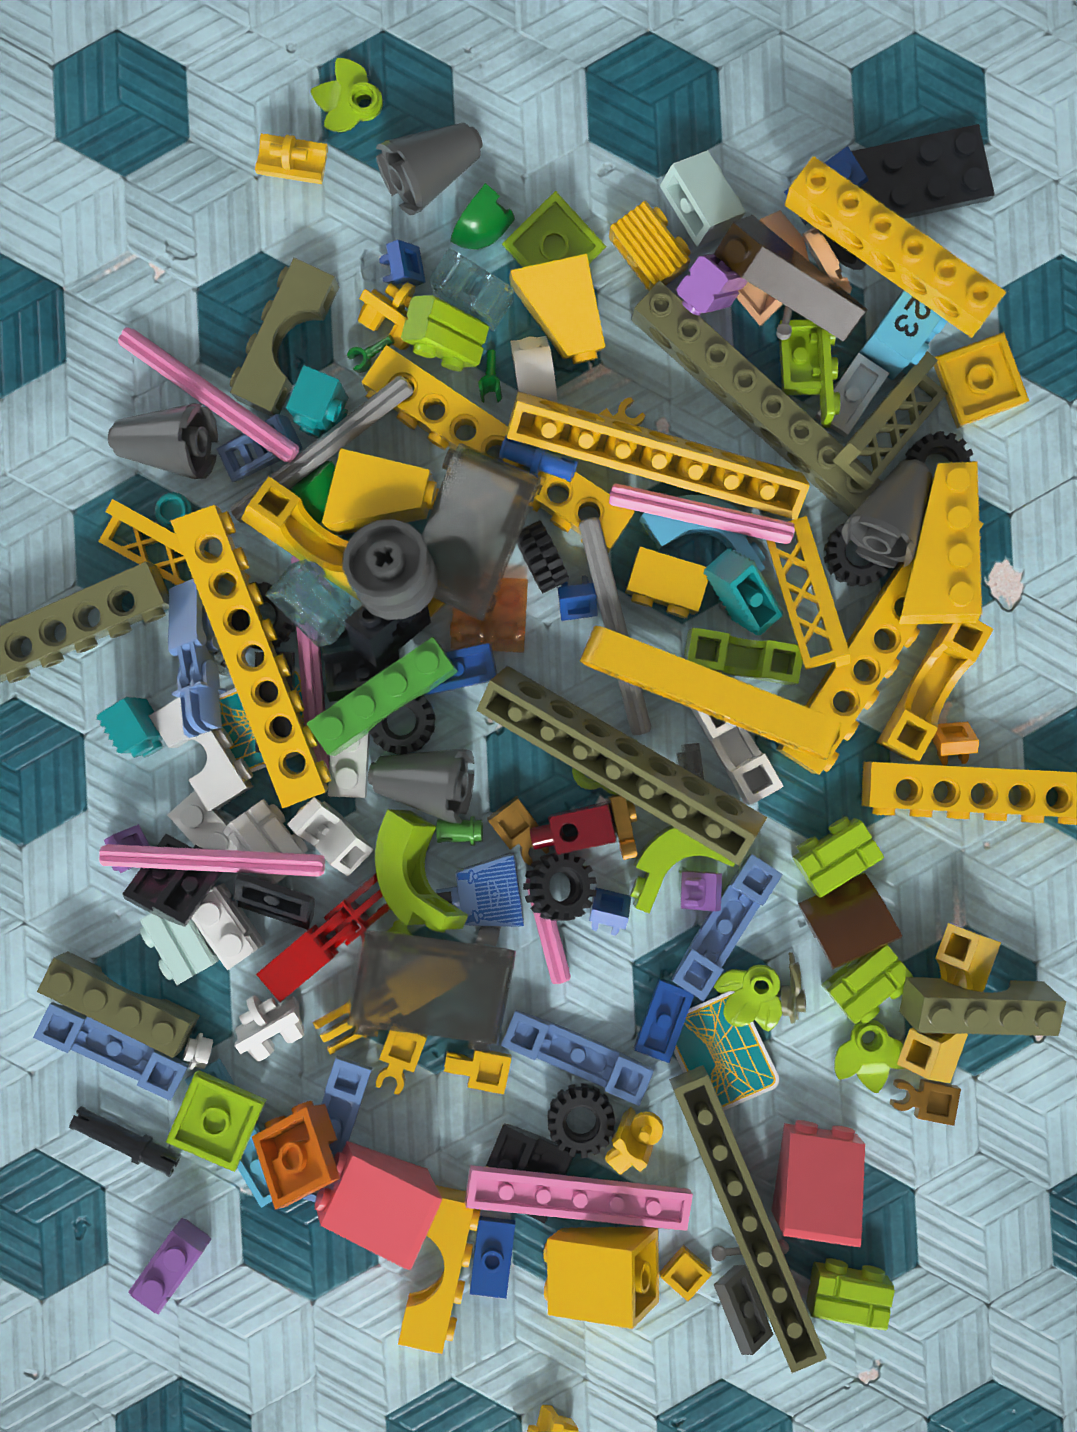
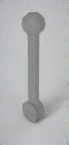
(784, 330)
(719, 1252)

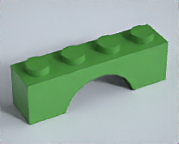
(380, 696)

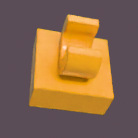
(955, 739)

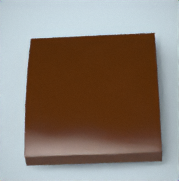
(850, 921)

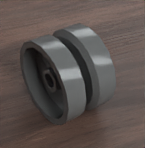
(390, 569)

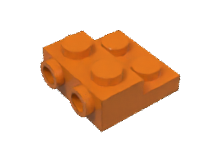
(297, 1153)

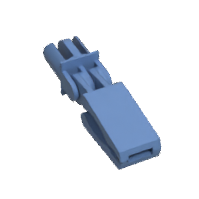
(198, 675)

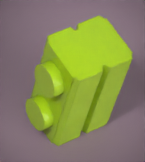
(444, 332)
(837, 855)
(866, 983)
(850, 1294)

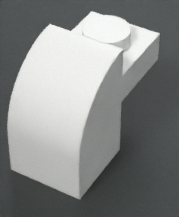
(534, 367)
(331, 835)

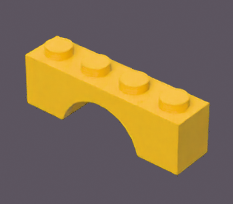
(285, 521)
(919, 708)
(963, 961)
(428, 1311)

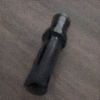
(125, 1141)

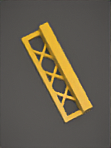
(157, 534)
(821, 597)

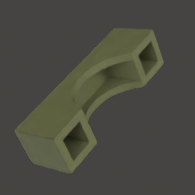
(302, 296)
(90, 992)
(1022, 1009)

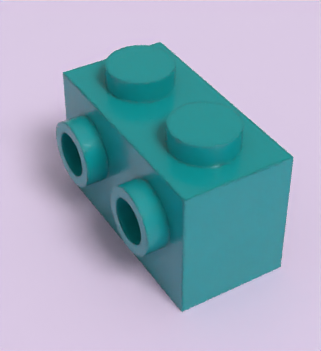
(317, 402)

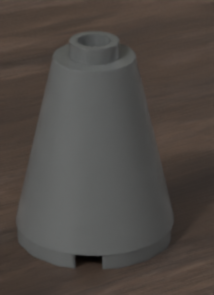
(427, 163)
(169, 440)
(892, 516)
(427, 781)

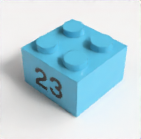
(902, 335)

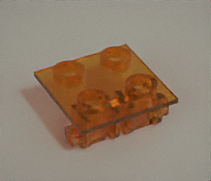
(503, 629)

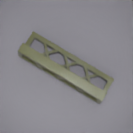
(886, 413)

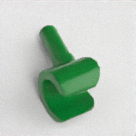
(368, 353)
(490, 382)

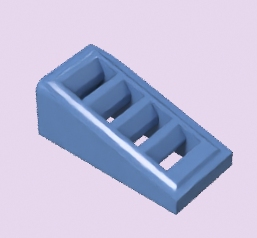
(265, 459)

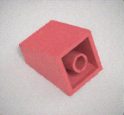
(820, 1184)
(379, 1203)

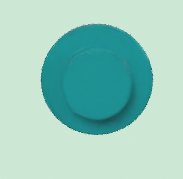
(171, 507)

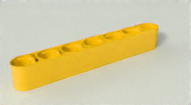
(710, 692)

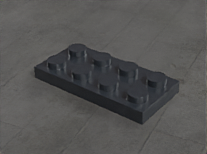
(928, 172)

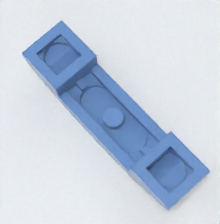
(723, 928)
(73, 1031)
(578, 1055)
(343, 1100)

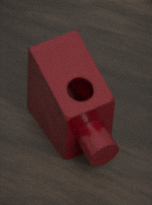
(593, 824)

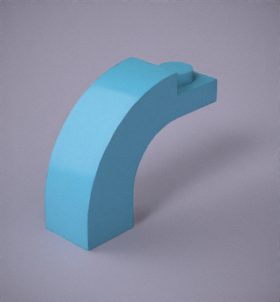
(667, 530)

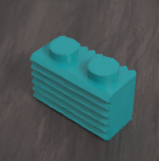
(743, 591)
(131, 727)

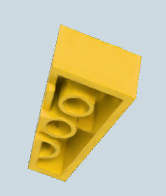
(947, 560)

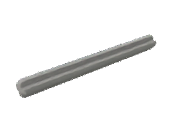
(334, 439)
(612, 616)

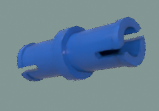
(539, 459)

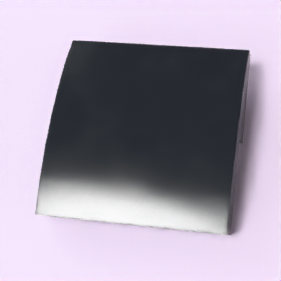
(347, 668)
(171, 892)
(274, 901)
(528, 1152)

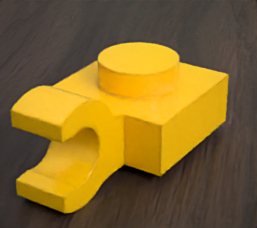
(485, 1070)

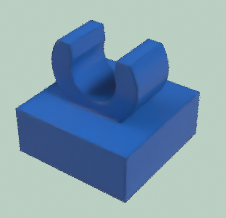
(404, 263)
(577, 600)
(610, 909)

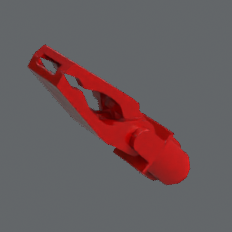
(314, 949)

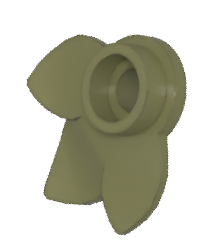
(793, 997)

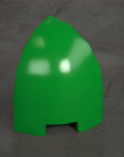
(482, 221)
(315, 490)

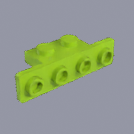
(809, 366)

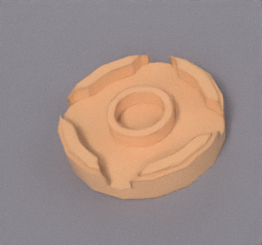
(825, 258)

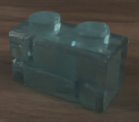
(311, 602)

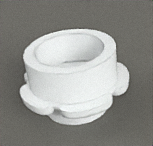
(198, 1051)

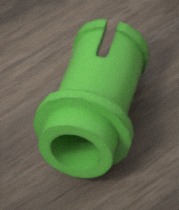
(467, 831)

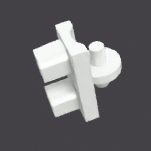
(265, 1021)

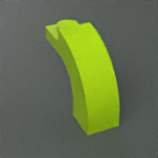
(658, 857)
(402, 873)

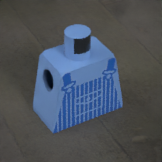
(488, 893)

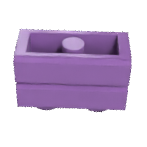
(709, 286)
(169, 1265)

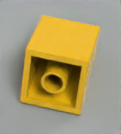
(563, 305)
(376, 490)
(602, 1274)

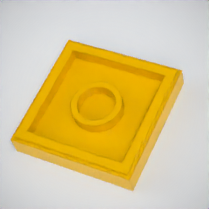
(980, 380)

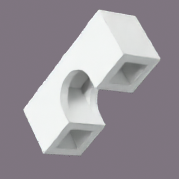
(741, 758)
(223, 775)

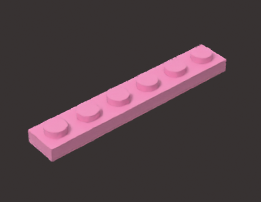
(578, 1198)

